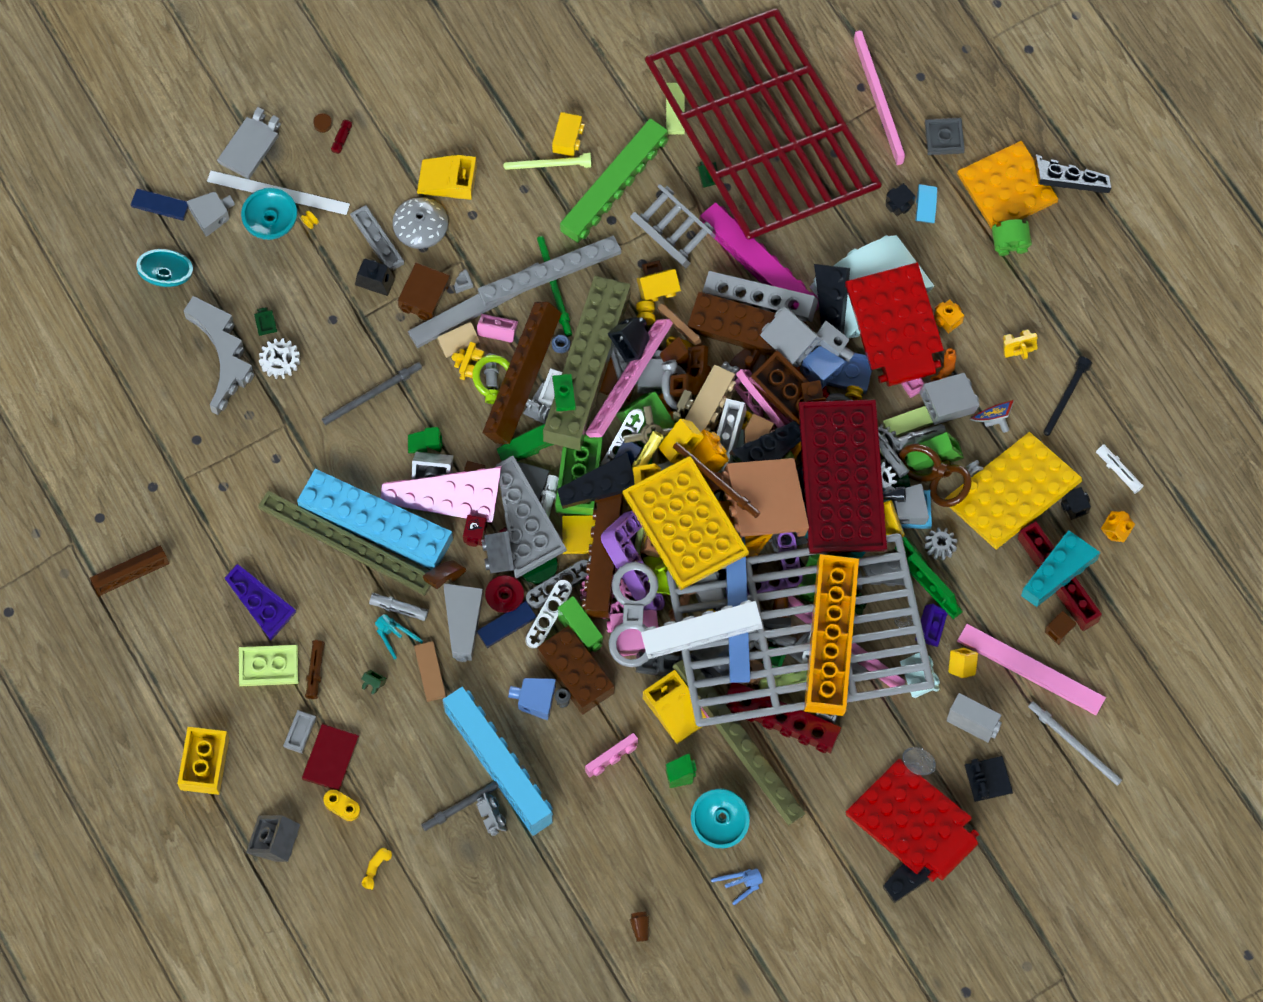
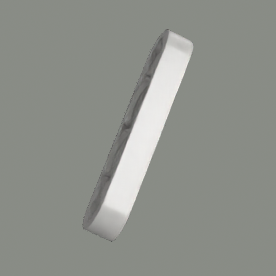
(619, 439)
(547, 613)

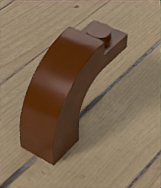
(696, 372)

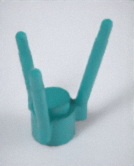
(387, 626)

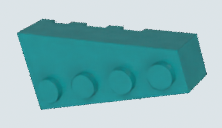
(1064, 563)

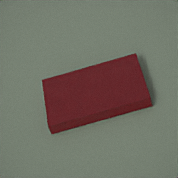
(330, 757)

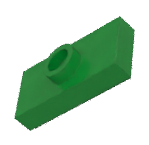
(563, 392)

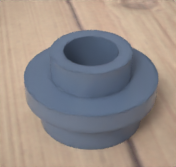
(560, 339)

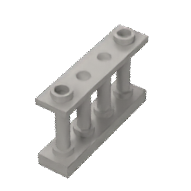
(656, 231)

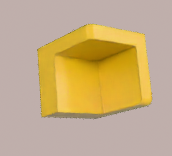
(645, 471)
(963, 662)

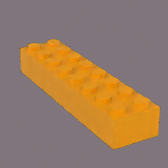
(831, 635)

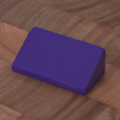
(933, 624)

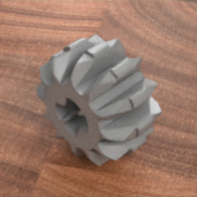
(944, 537)

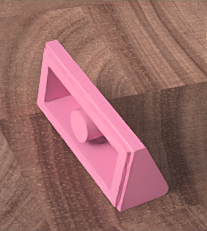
(497, 328)

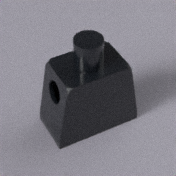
(375, 277)
(630, 338)

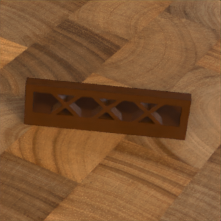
(129, 570)

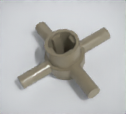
(642, 436)

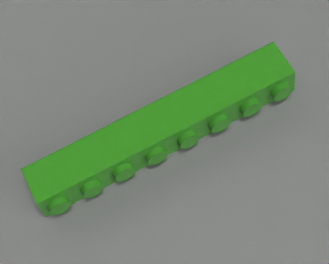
(614, 180)

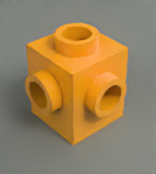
(948, 316)
(1118, 526)

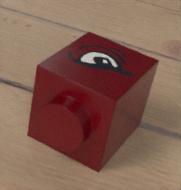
(474, 530)

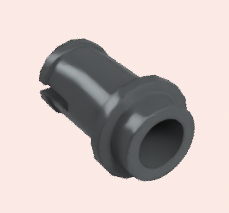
(562, 697)

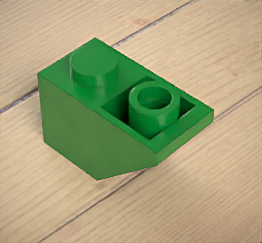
(681, 771)

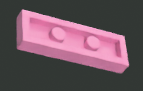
(612, 756)

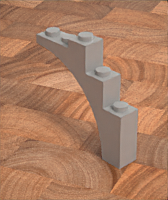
(217, 326)

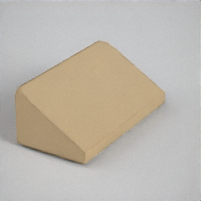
(457, 339)

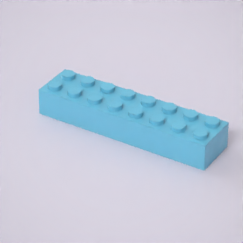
(375, 520)
(498, 761)

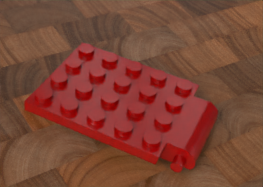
(896, 323)
(915, 822)

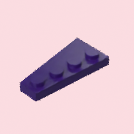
(262, 603)

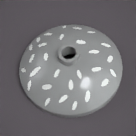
(424, 231)

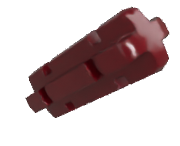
(341, 136)

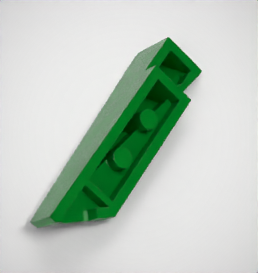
(929, 580)

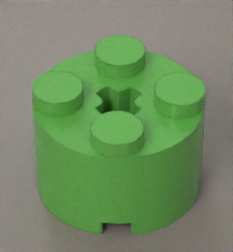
(1011, 236)

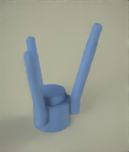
(749, 877)

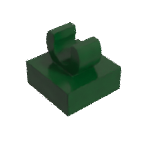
(374, 679)

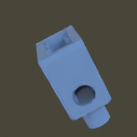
(821, 366)
(535, 696)

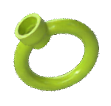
(490, 395)

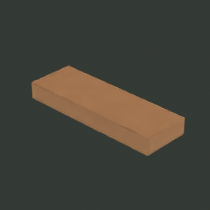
(680, 326)
(429, 671)

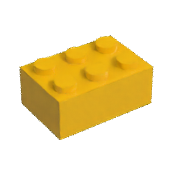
(203, 760)

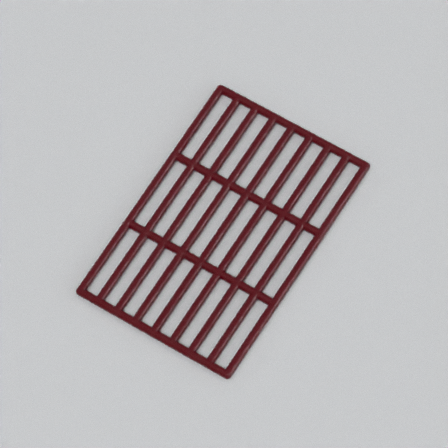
(778, 150)

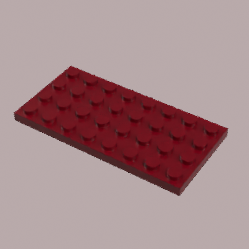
(842, 476)

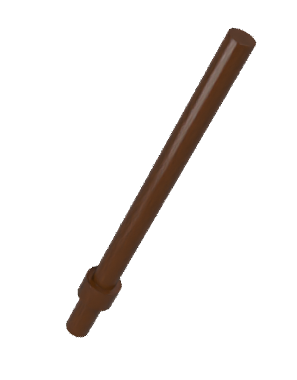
(742, 502)

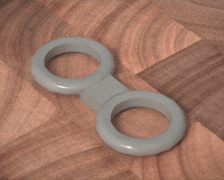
(632, 611)

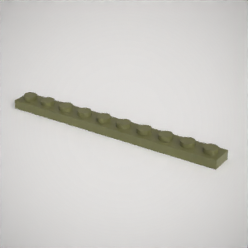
(344, 542)
(748, 753)

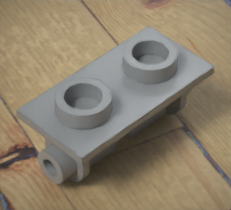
(489, 806)

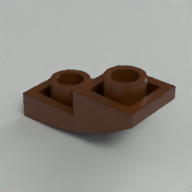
(446, 571)

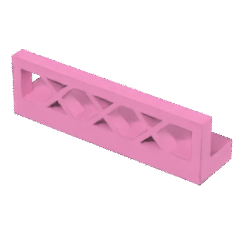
(764, 404)

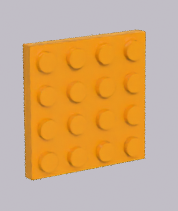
(1006, 185)

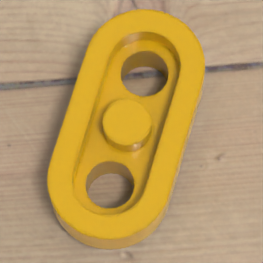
(341, 804)

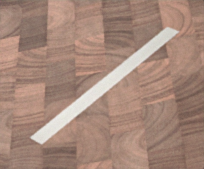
(298, 197)

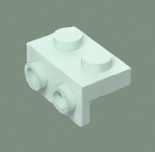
(918, 677)

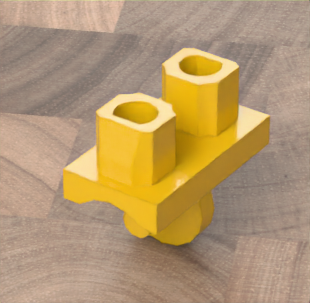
(1021, 345)
(472, 354)

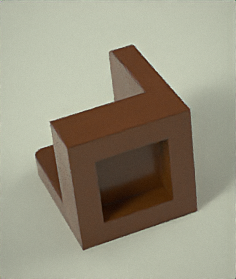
(1060, 627)

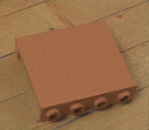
(773, 491)

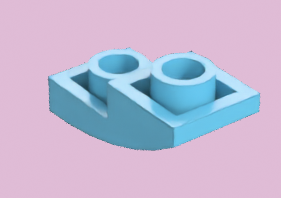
(926, 203)

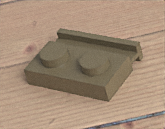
(683, 406)

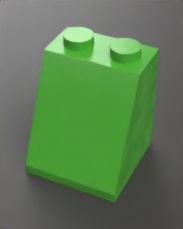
(659, 412)

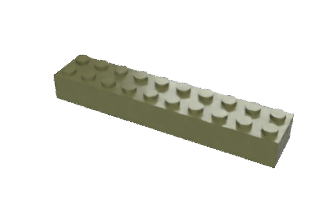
(588, 361)

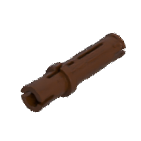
(314, 678)

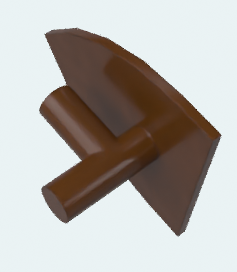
(749, 360)

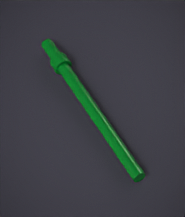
(564, 319)

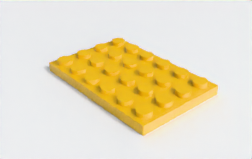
(1014, 490)
(685, 522)

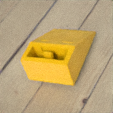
(448, 176)
(672, 706)

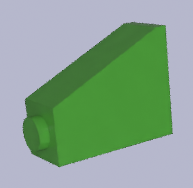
(944, 445)
(573, 615)

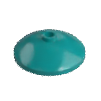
(269, 204)
(164, 268)
(711, 827)

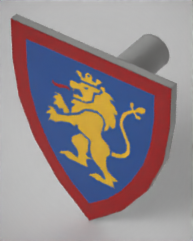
(995, 415)

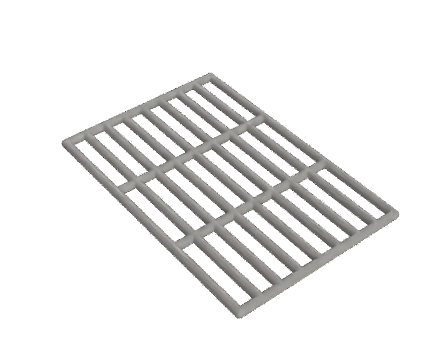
(766, 653)

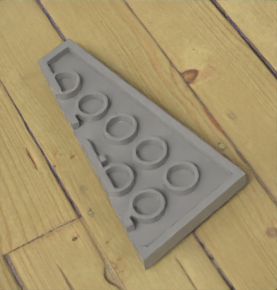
(529, 528)

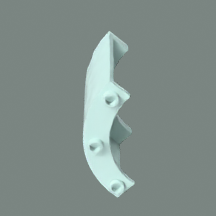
(871, 259)

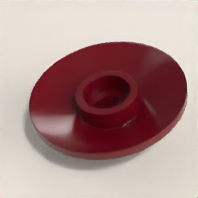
(500, 586)

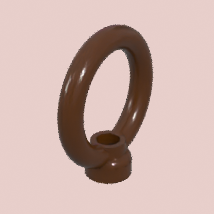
(939, 467)
(961, 496)

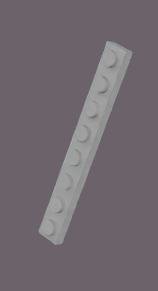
(549, 271)

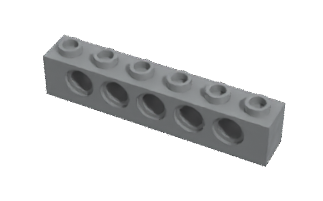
(717, 281)

